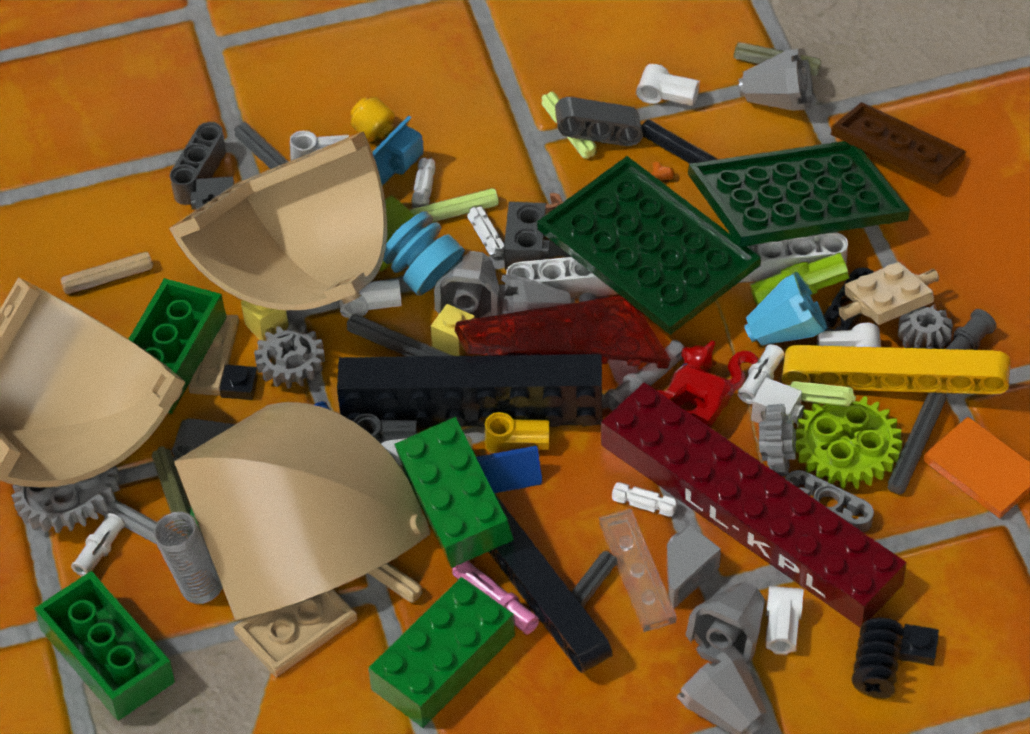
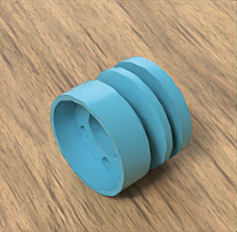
(416, 247)

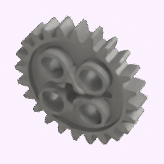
(66, 503)

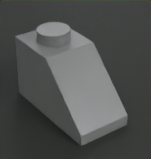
(689, 563)

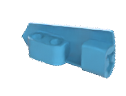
(398, 151)

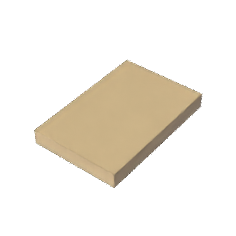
(294, 631)

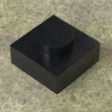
(238, 382)
(919, 644)

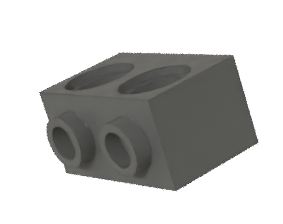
(522, 238)

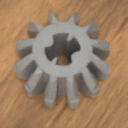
(925, 328)

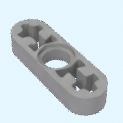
(822, 489)

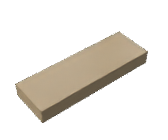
(210, 371)

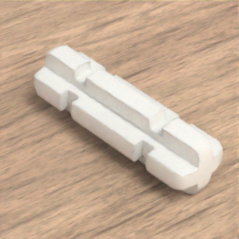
(423, 182)
(486, 231)
(644, 499)

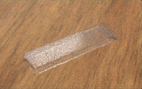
(637, 570)

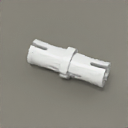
(759, 371)
(109, 530)

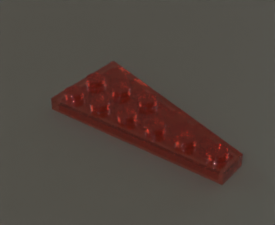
(586, 327)

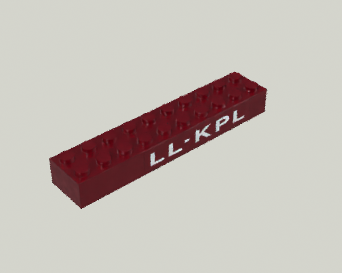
(753, 504)

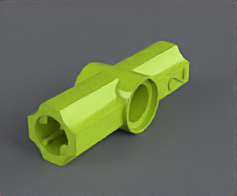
(816, 274)

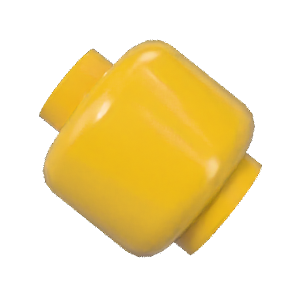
(373, 118)

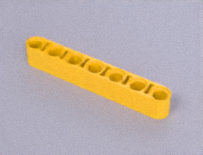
(899, 369)

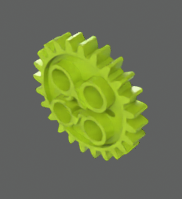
(848, 441)

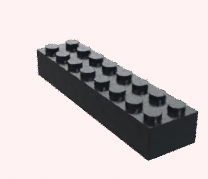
(472, 388)

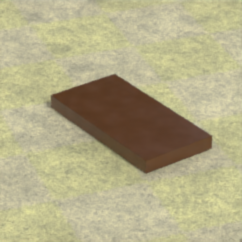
(898, 143)

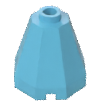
(786, 314)

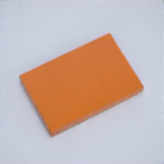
(981, 467)

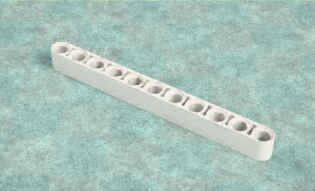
(775, 256)

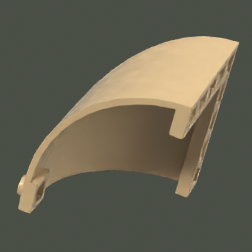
(295, 231)
(72, 392)
(297, 505)

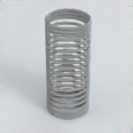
(193, 543)

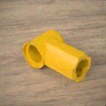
(514, 433)

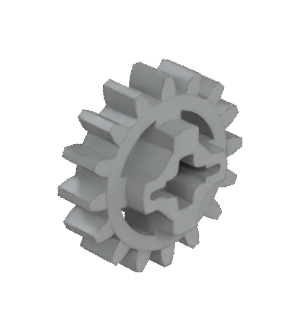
(289, 356)
(777, 439)

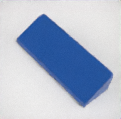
(512, 469)

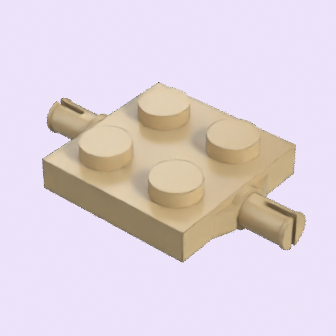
(888, 293)

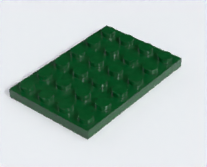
(797, 193)
(648, 244)

